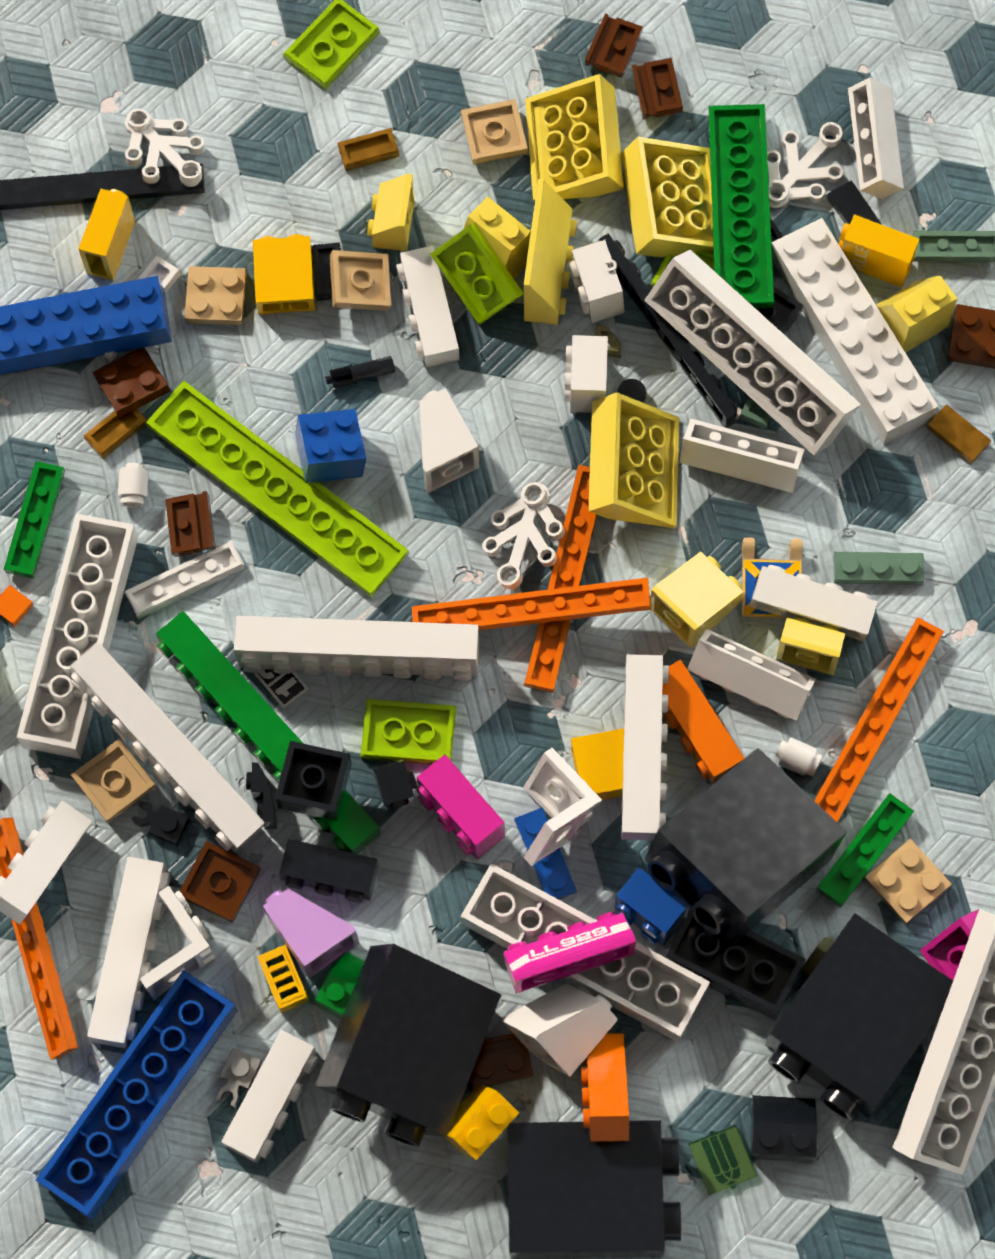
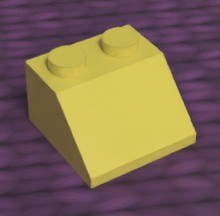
(392, 214)
(810, 645)

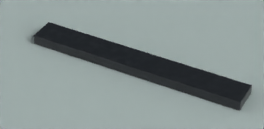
(86, 187)

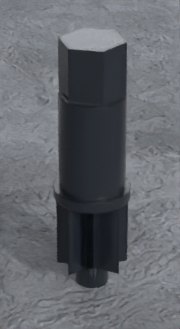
(358, 372)

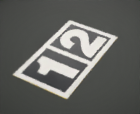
(282, 687)

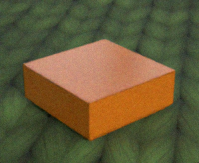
(14, 605)

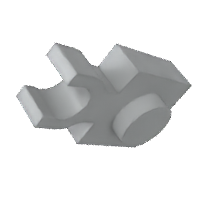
(238, 1072)

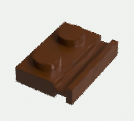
(613, 45)
(657, 88)
(190, 524)
(501, 1061)

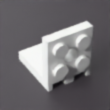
(566, 809)
(190, 958)

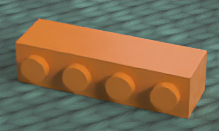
(698, 725)
(606, 1090)

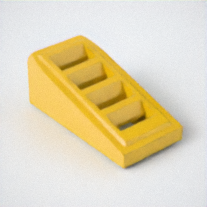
(293, 1000)

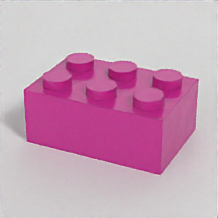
(460, 808)

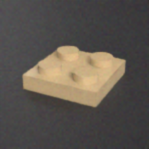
(494, 131)
(360, 280)
(215, 295)
(113, 781)
(907, 881)

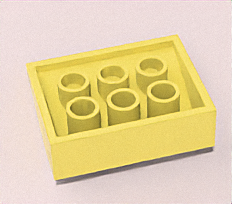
(575, 139)
(668, 197)
(548, 257)
(633, 462)

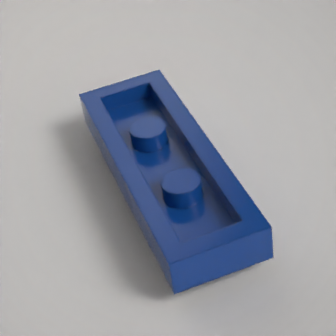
(552, 869)

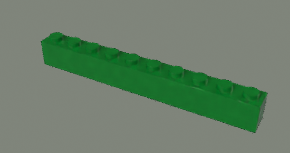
(253, 719)

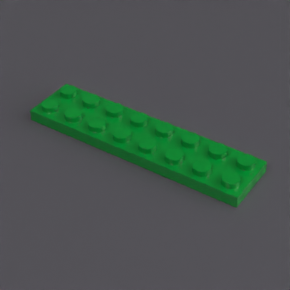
(741, 201)

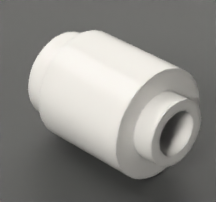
(133, 485)
(798, 757)

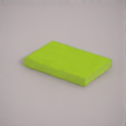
(331, 43)
(476, 273)
(407, 731)

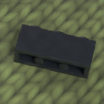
(328, 871)

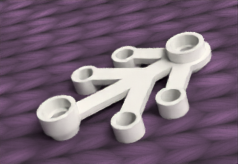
(141, 124)
(801, 169)
(523, 532)

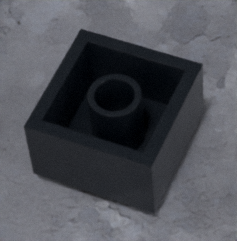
(313, 781)

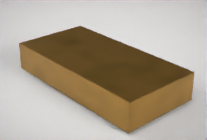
(368, 149)
(114, 431)
(958, 434)

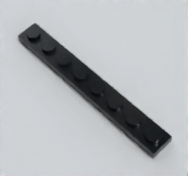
(676, 343)

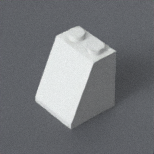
(445, 440)
(562, 1026)

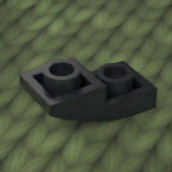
(260, 789)

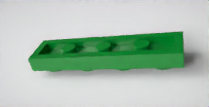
(34, 520)
(865, 850)

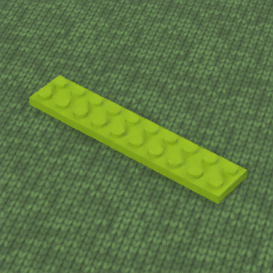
(277, 488)

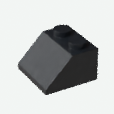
(783, 1129)

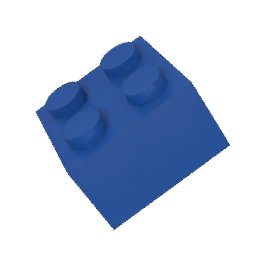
(330, 446)
(650, 908)

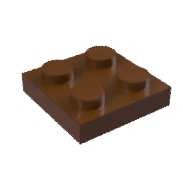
(973, 336)
(131, 381)
(219, 881)

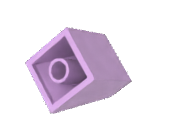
(309, 931)

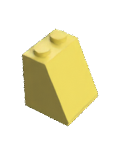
(503, 233)
(919, 311)
(695, 598)

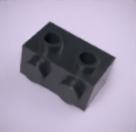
(394, 783)

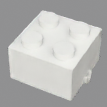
(596, 281)
(586, 371)

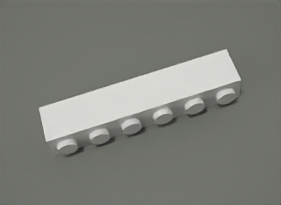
(642, 746)
(128, 953)

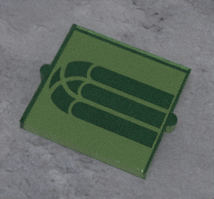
(722, 1160)

